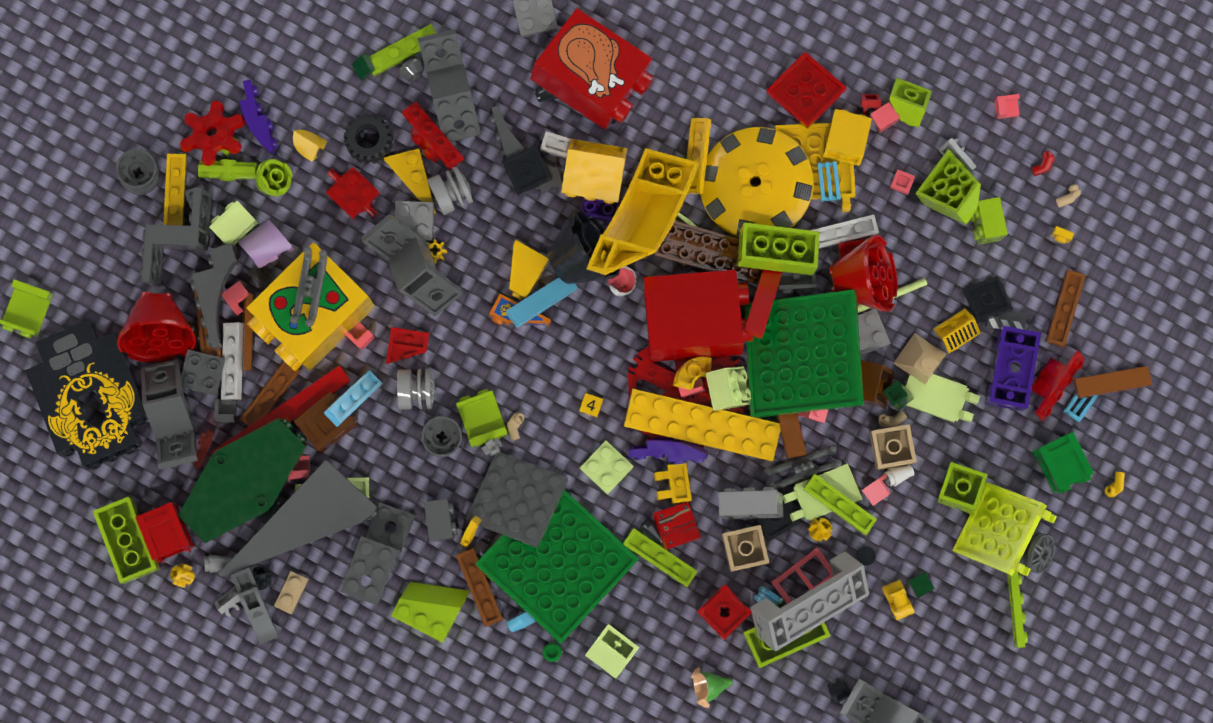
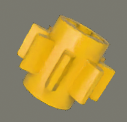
(439, 254)
(820, 529)
(182, 575)

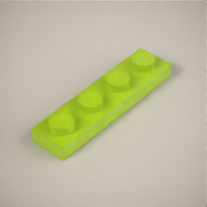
(399, 51)
(839, 504)
(660, 557)
(1018, 617)

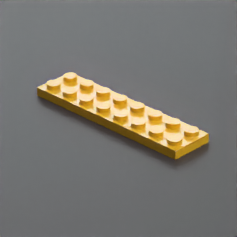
(702, 425)

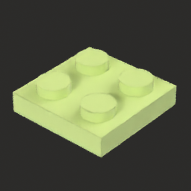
(606, 467)

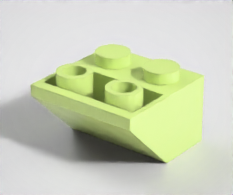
(233, 223)
(728, 388)
(612, 651)

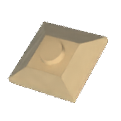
(920, 358)

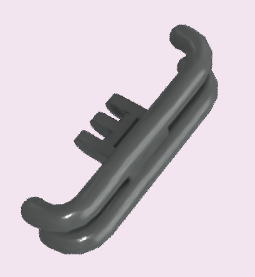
(309, 287)
(803, 467)

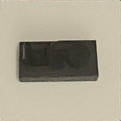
(262, 276)

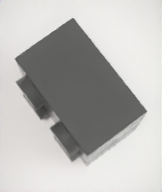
(439, 520)

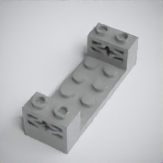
(785, 624)

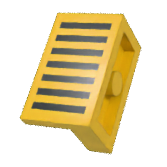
(957, 330)

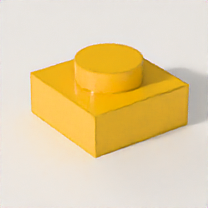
(1062, 235)

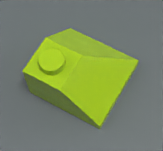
(909, 101)

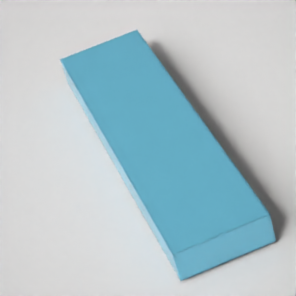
(540, 301)
(353, 398)

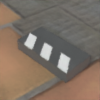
(1010, 319)

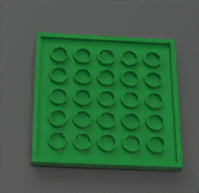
(806, 356)
(566, 572)

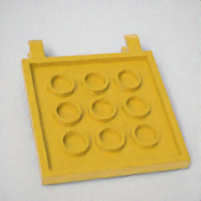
(813, 143)

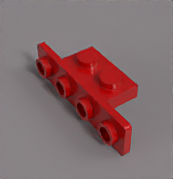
(431, 138)
(1053, 381)

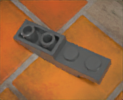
(254, 605)

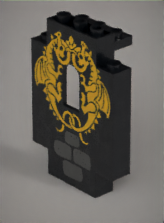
(74, 365)

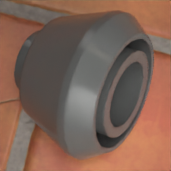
(411, 70)

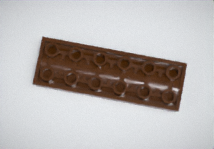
(705, 251)

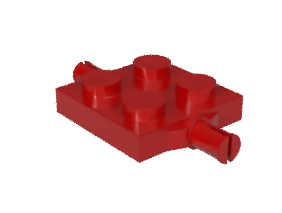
(353, 193)

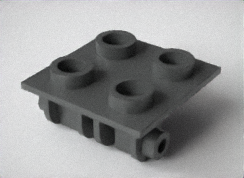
(202, 372)

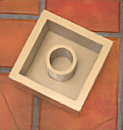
(892, 447)
(745, 548)

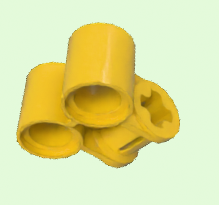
(898, 600)

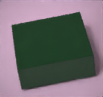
(363, 67)
(921, 585)

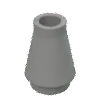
(215, 562)

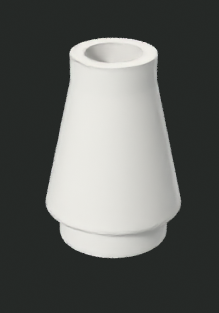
(898, 475)

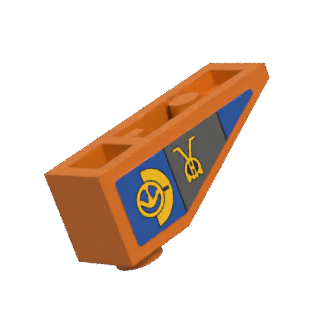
(504, 303)

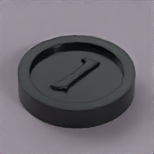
(913, 197)
(866, 555)

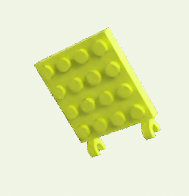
(1001, 529)

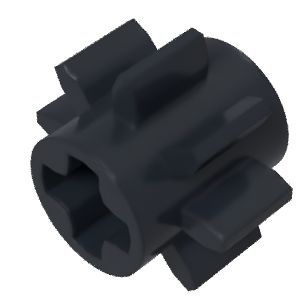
(262, 577)

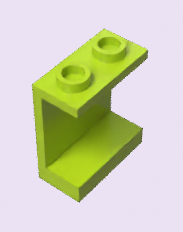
(26, 309)
(481, 418)

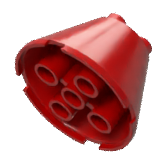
(868, 272)
(155, 330)

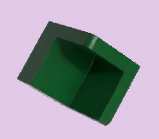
(898, 395)

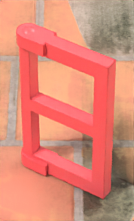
(775, 583)

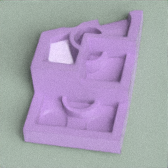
(265, 244)

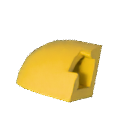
(308, 143)

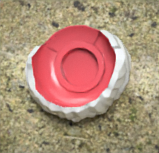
(624, 282)

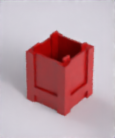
(164, 532)
(711, 614)

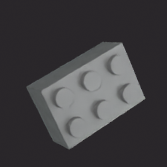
(751, 503)

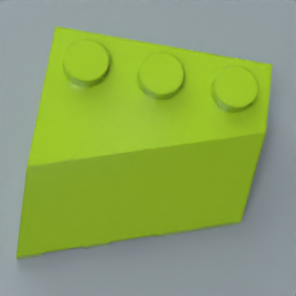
(951, 189)
(430, 608)

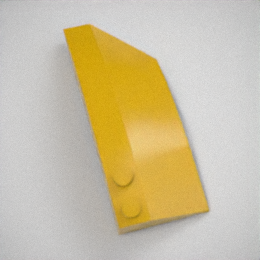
(645, 211)

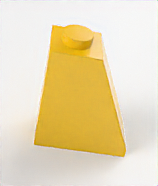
(525, 270)

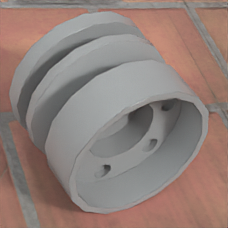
(450, 190)
(415, 389)

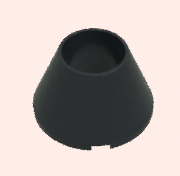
(574, 248)

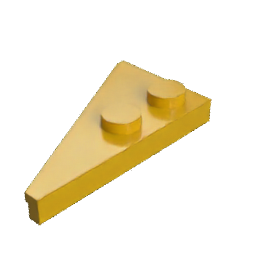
(411, 171)

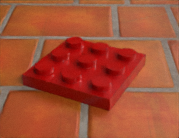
(806, 90)

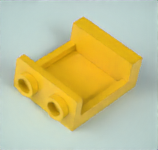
(847, 137)

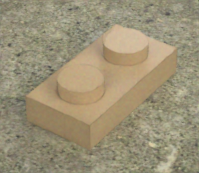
(291, 592)

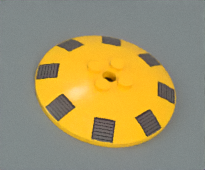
(761, 153)

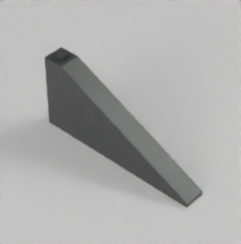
(314, 511)

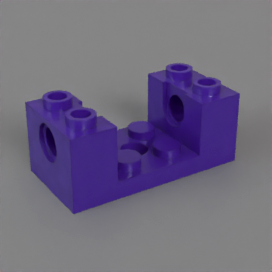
(1010, 388)

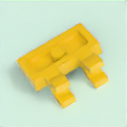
(678, 483)

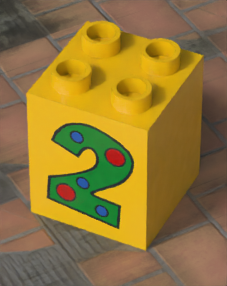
(339, 311)

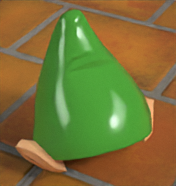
(708, 686)

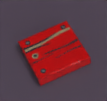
(676, 525)

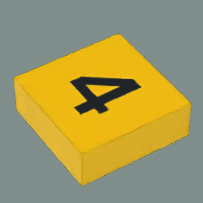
(591, 405)

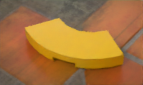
(691, 371)
(470, 531)

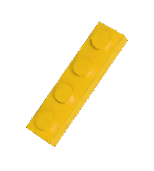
(698, 151)
(174, 189)

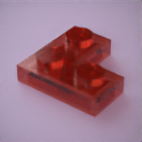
(205, 441)

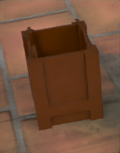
(320, 428)

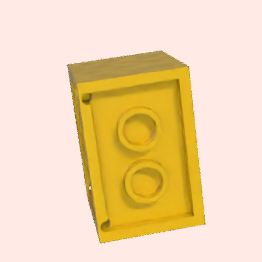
(594, 171)

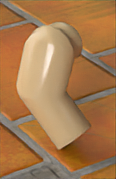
(1069, 198)

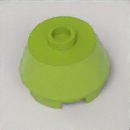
(273, 177)

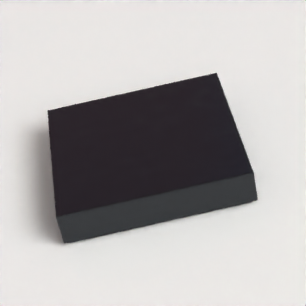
(527, 170)
(987, 299)
(776, 526)

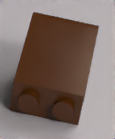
(875, 380)

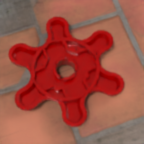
(221, 140)

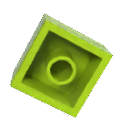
(989, 221)
(962, 488)

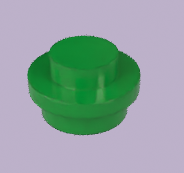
(552, 652)

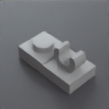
(958, 152)
(227, 601)

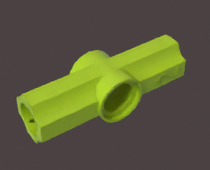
(228, 170)

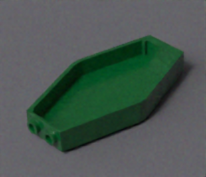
(243, 479)

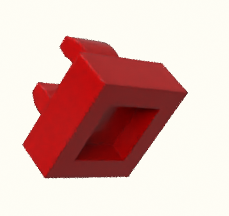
(870, 101)

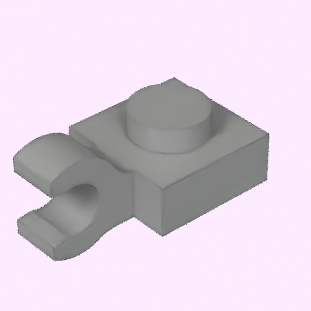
(492, 447)

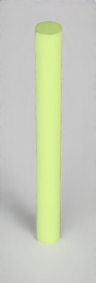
(901, 291)

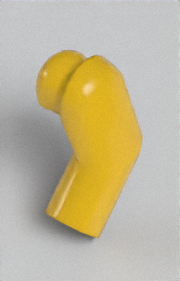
(1117, 486)

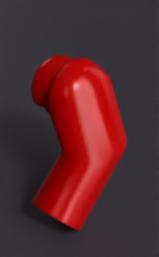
(1045, 166)

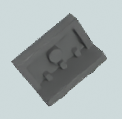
(796, 282)

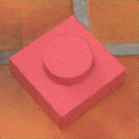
(902, 182)

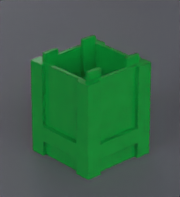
(1063, 463)

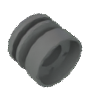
(130, 164)
(450, 429)
(1038, 552)

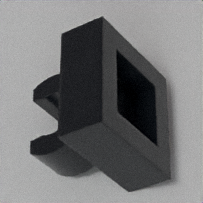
(839, 692)

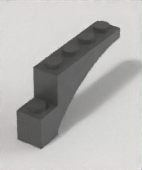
(512, 146)
(210, 286)

